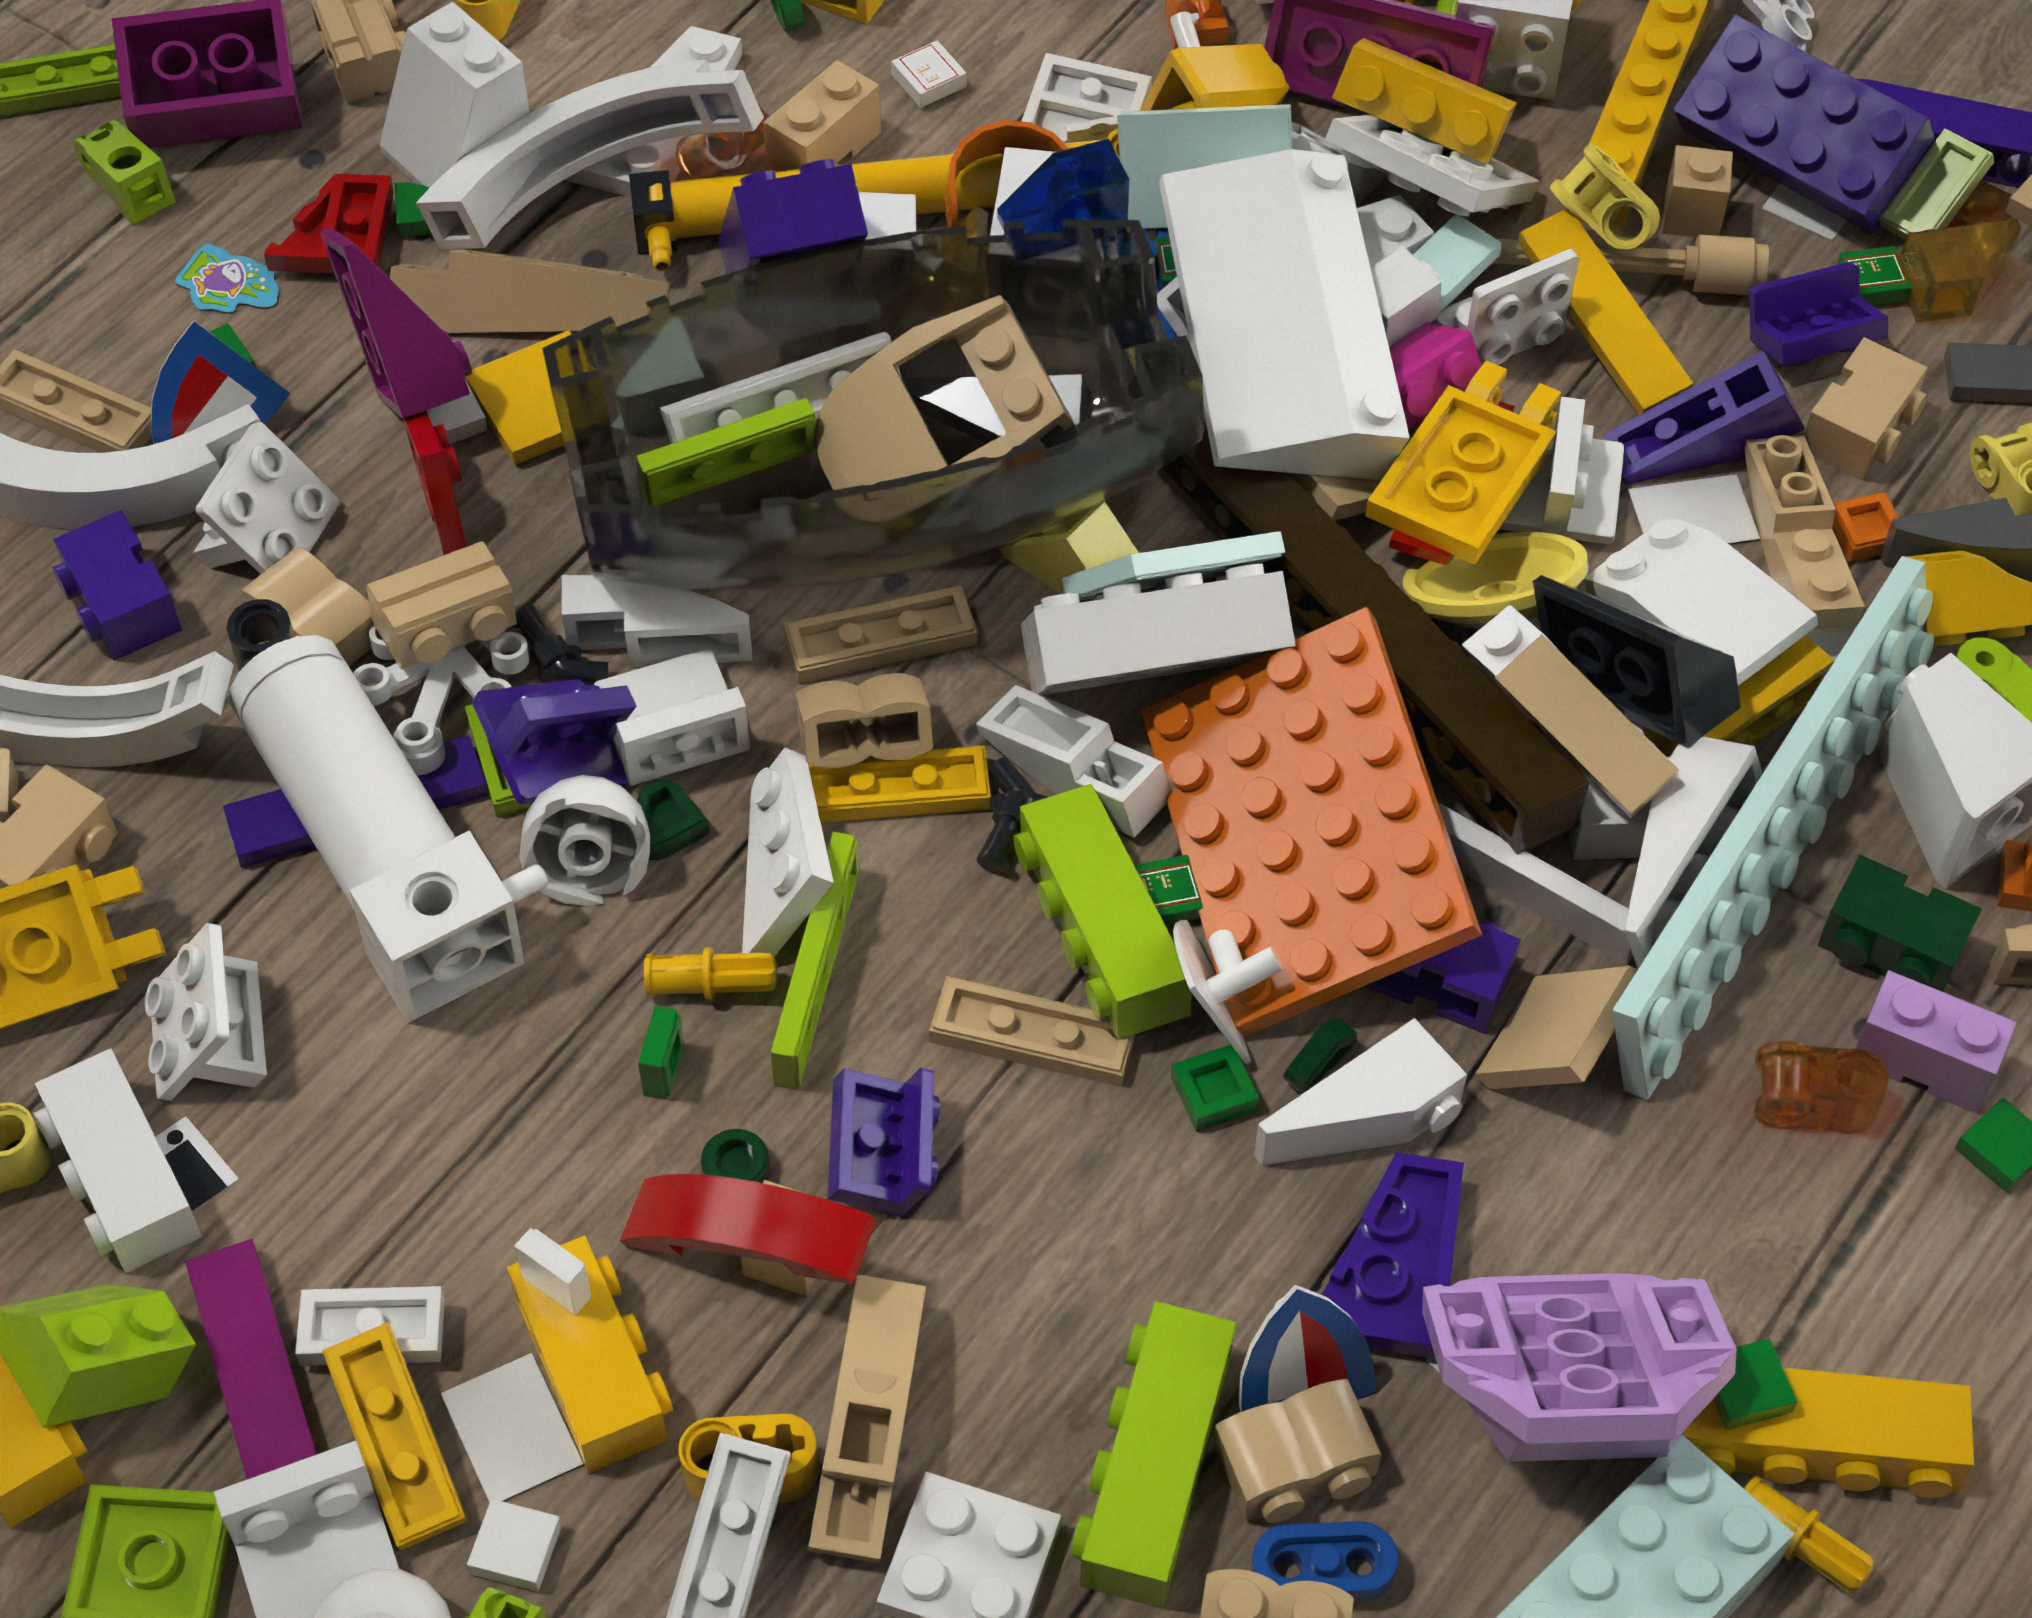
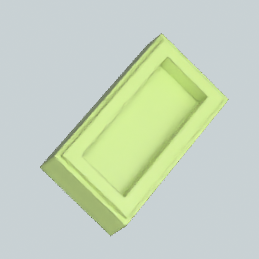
(1937, 186)

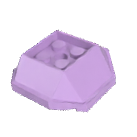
(1581, 1360)

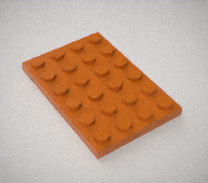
(1311, 819)

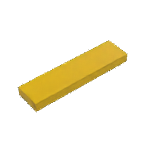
(1609, 316)

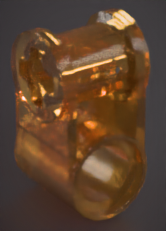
(729, 151)
(1815, 1085)

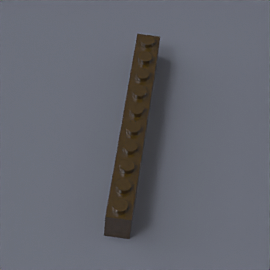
(1455, 711)

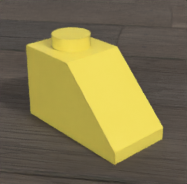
(1070, 547)

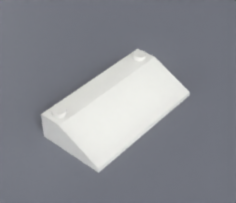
(1284, 316)

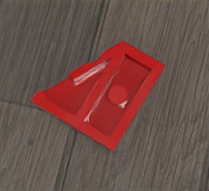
(352, 206)
(437, 472)

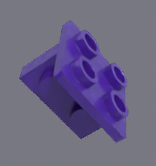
(554, 732)

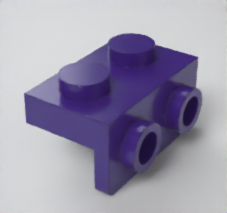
(1813, 315)
(882, 1141)

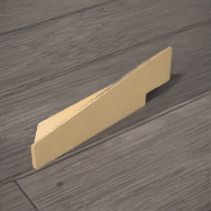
(523, 294)

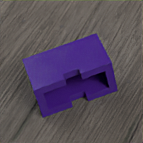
(119, 591)
(1461, 980)

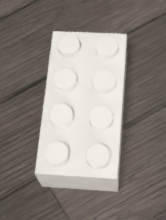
(1156, 632)

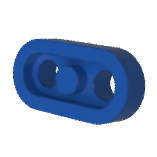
(1322, 1555)

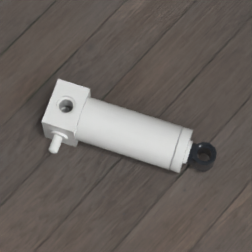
(422, 898)

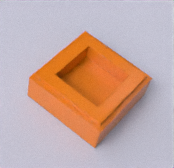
(1863, 525)

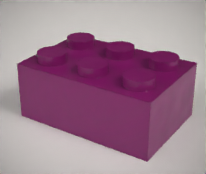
(207, 73)

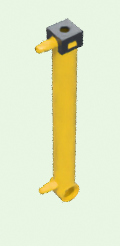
(698, 206)

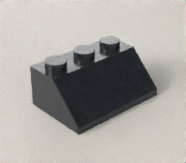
(1639, 664)

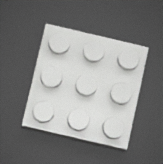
(1420, 163)

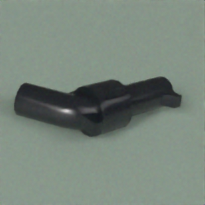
(553, 654)
(1006, 814)

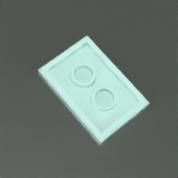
(1189, 139)
(1154, 567)

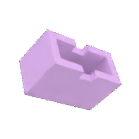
(1936, 1040)

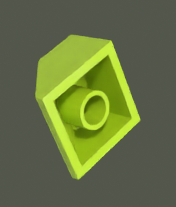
(94, 1350)

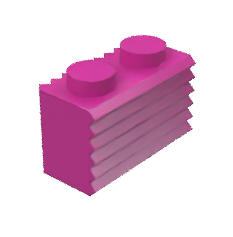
(1430, 362)

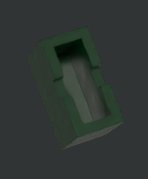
(1897, 928)

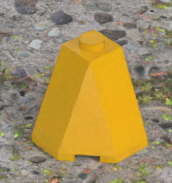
(1217, 79)

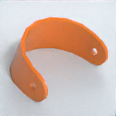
(989, 141)

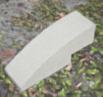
(651, 621)
(1073, 750)

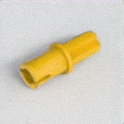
(709, 973)
(1814, 1541)

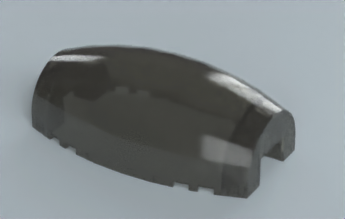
(1077, 296)

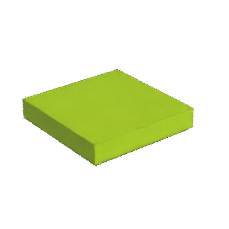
(147, 1555)

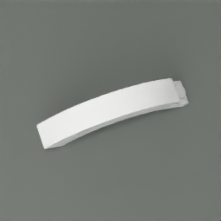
(575, 132)
(143, 482)
(113, 722)

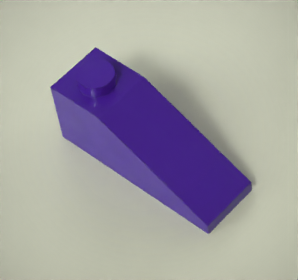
(1708, 422)

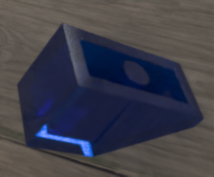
(1070, 185)

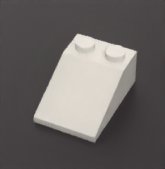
(1704, 591)

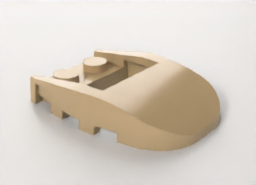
(875, 430)

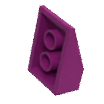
(403, 348)

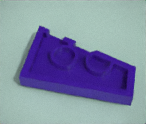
(1398, 1250)

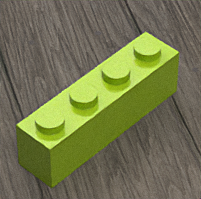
(1103, 912)
(1156, 1455)

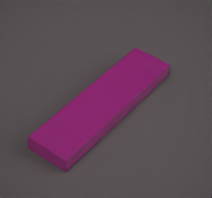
(250, 1359)

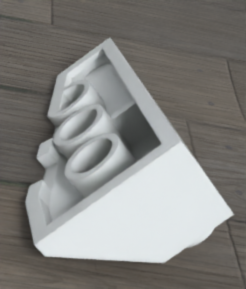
(1684, 830)

